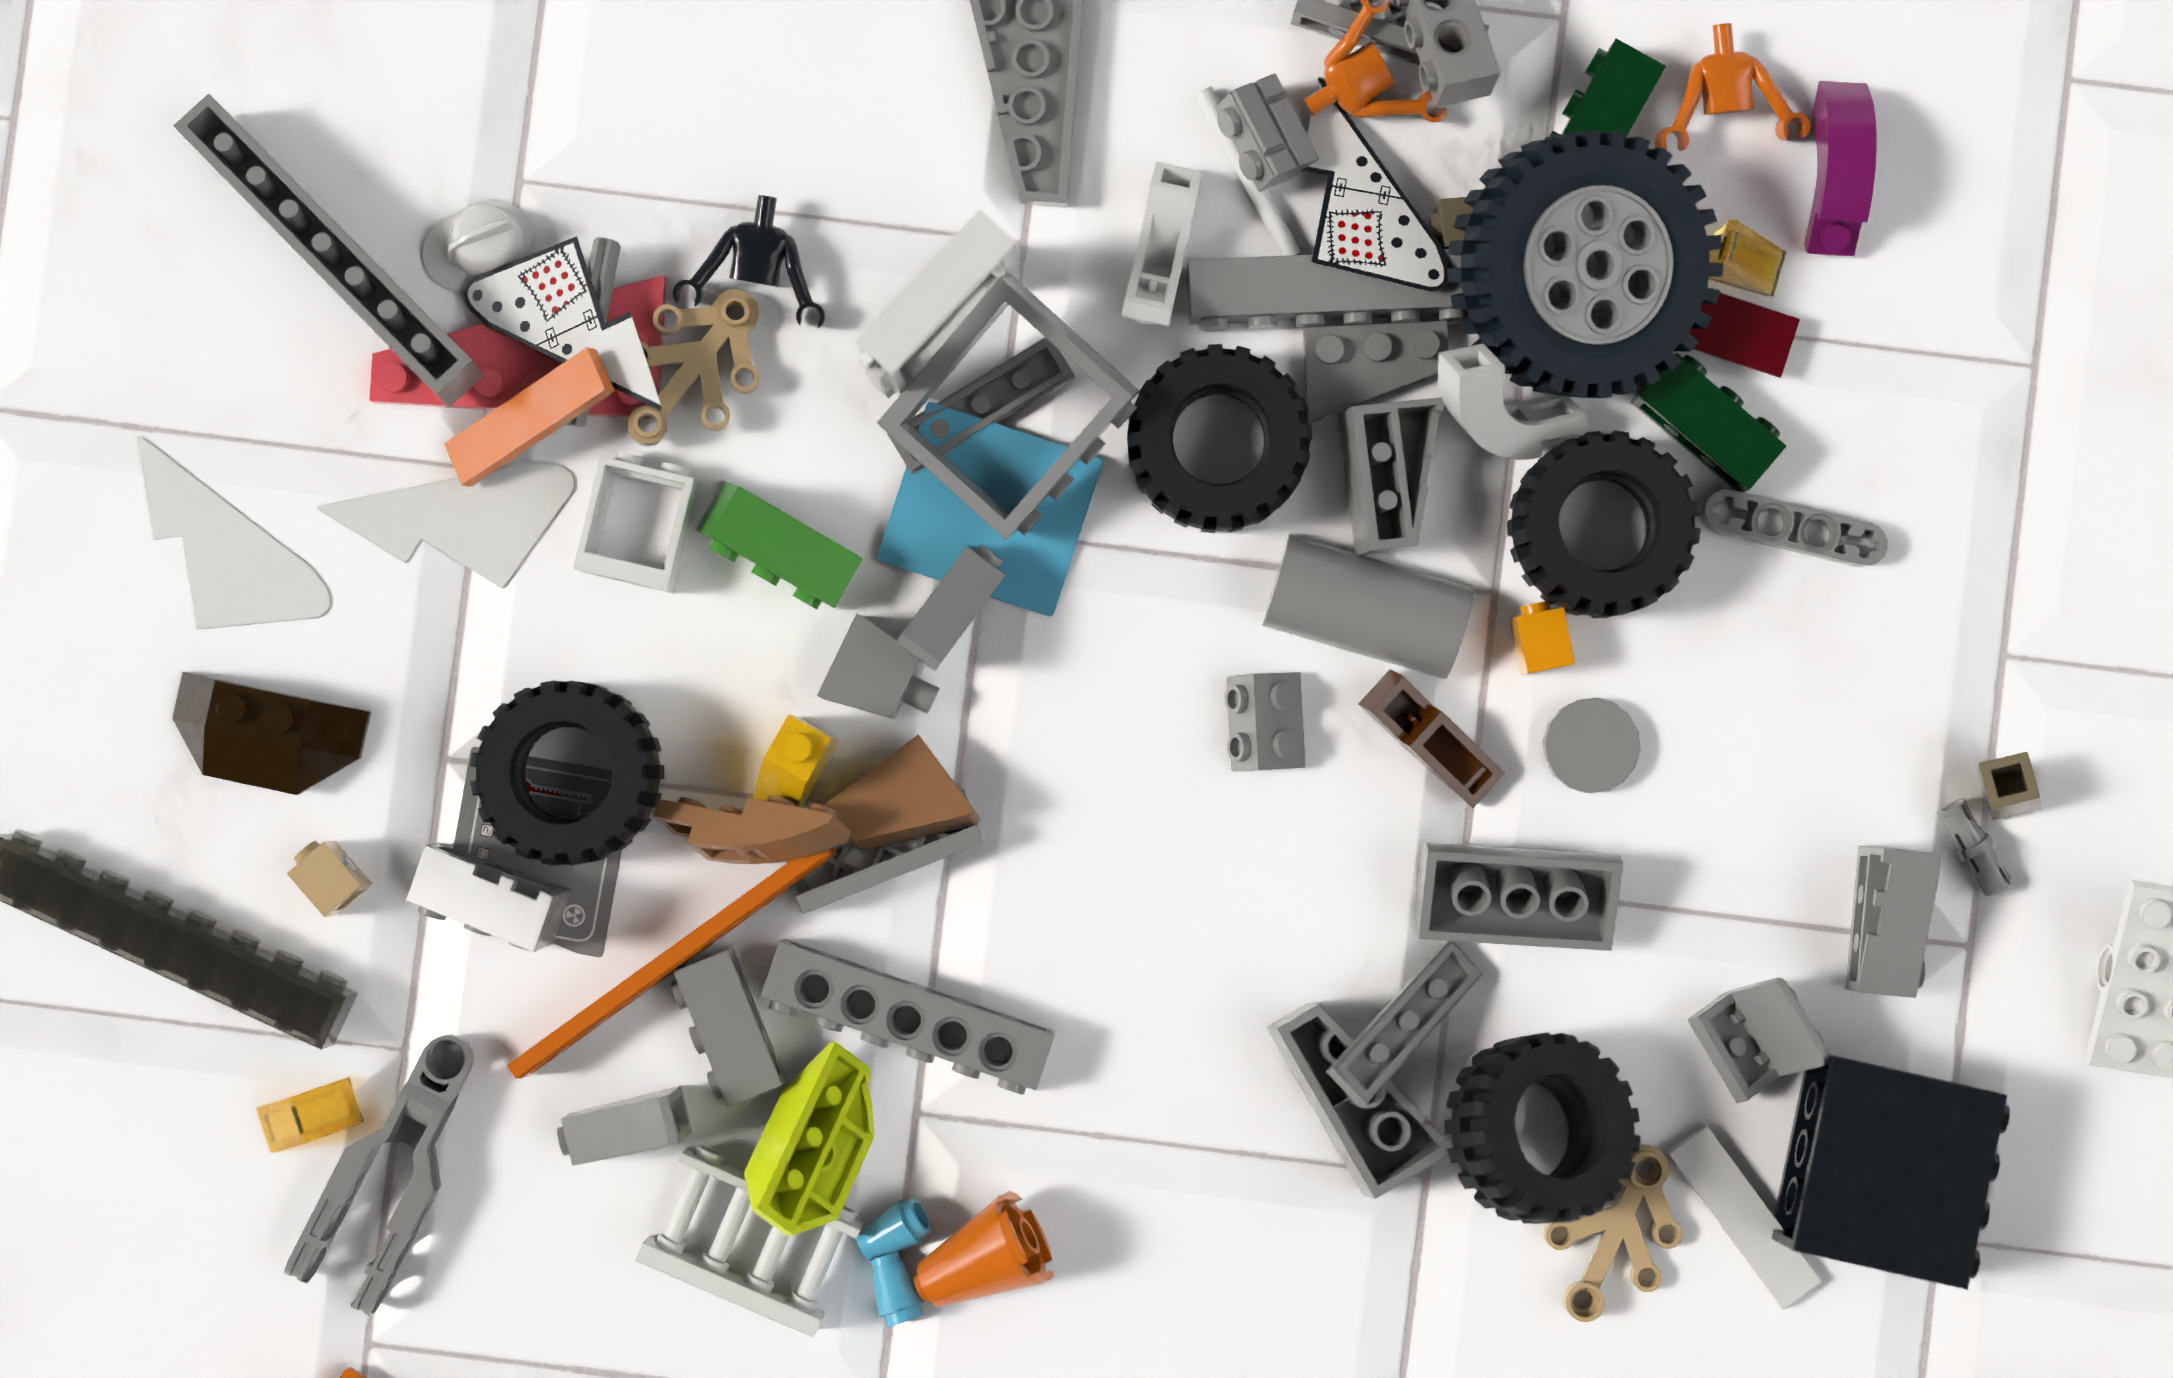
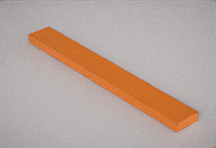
(667, 963)

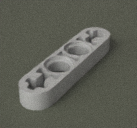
(1793, 531)

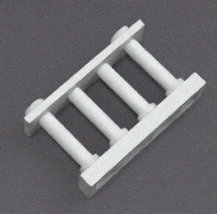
(711, 1270)

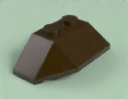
(266, 734)

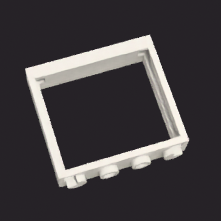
(935, 303)

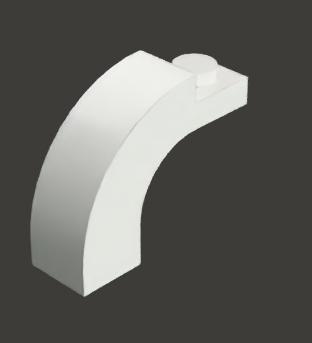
(1162, 244)
(1473, 394)

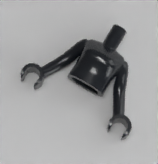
(756, 258)

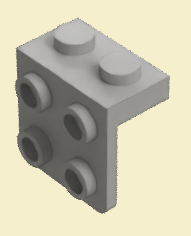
(1758, 1036)

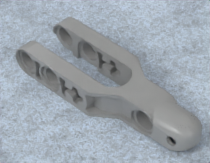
(416, 1121)

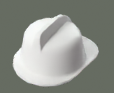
(475, 242)

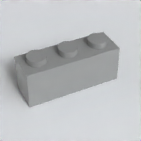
(728, 1028)

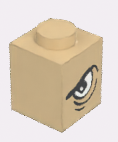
(328, 877)

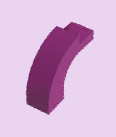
(1846, 167)

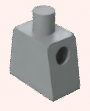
(875, 673)

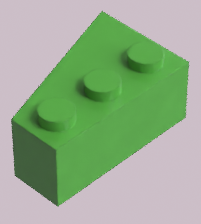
(778, 546)

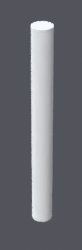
(1262, 200)

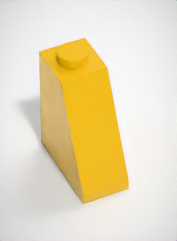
(795, 761)

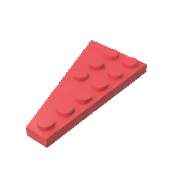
(514, 366)

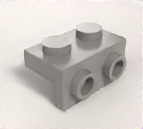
(1265, 721)

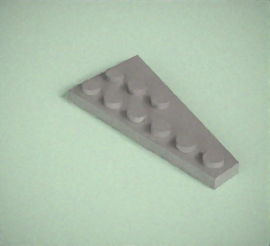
(1033, 78)

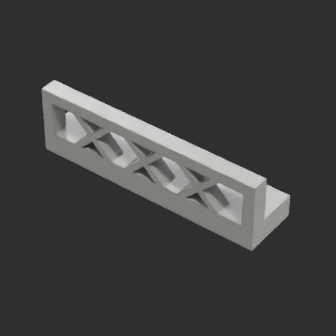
(1337, 19)
(886, 870)

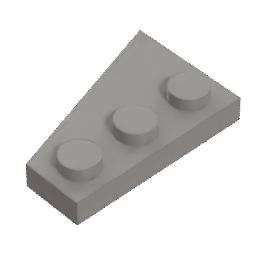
(1367, 361)

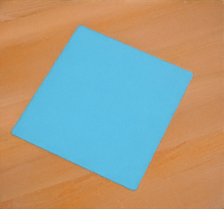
(934, 525)

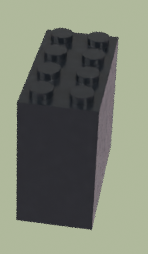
(1890, 1170)

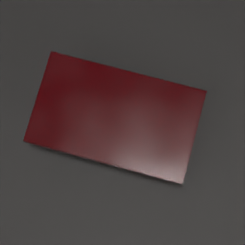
(1747, 334)

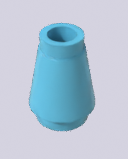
(895, 1230)
(895, 1290)

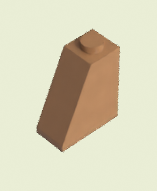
(902, 800)

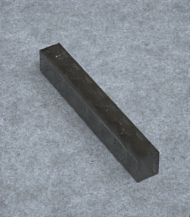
(172, 942)

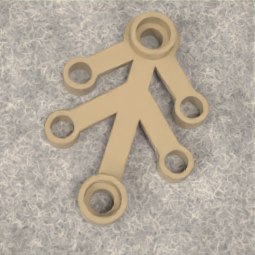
(699, 359)
(1617, 1225)

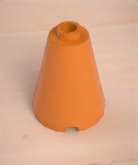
(986, 1256)

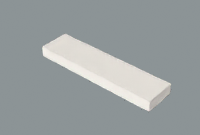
(1742, 1216)

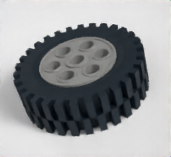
(1510, 275)

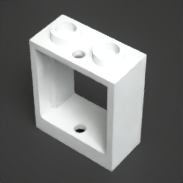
(631, 467)

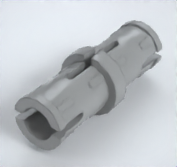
(1974, 847)

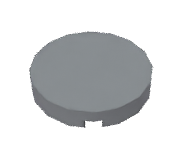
(1591, 745)

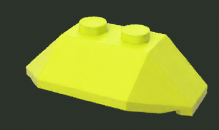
(813, 1144)

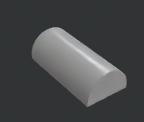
(1369, 607)
(1518, 896)

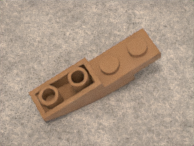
(757, 835)

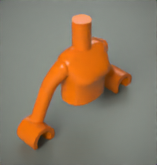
(1362, 76)
(1727, 88)

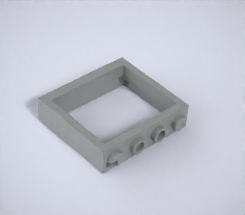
(1085, 447)

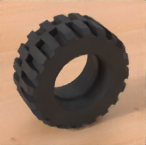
(1229, 374)
(1666, 511)
(503, 765)
(1597, 1120)

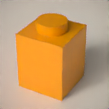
(1541, 638)

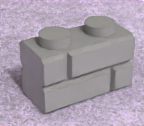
(1265, 132)

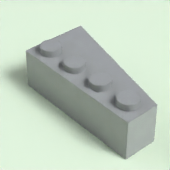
(1378, 1141)

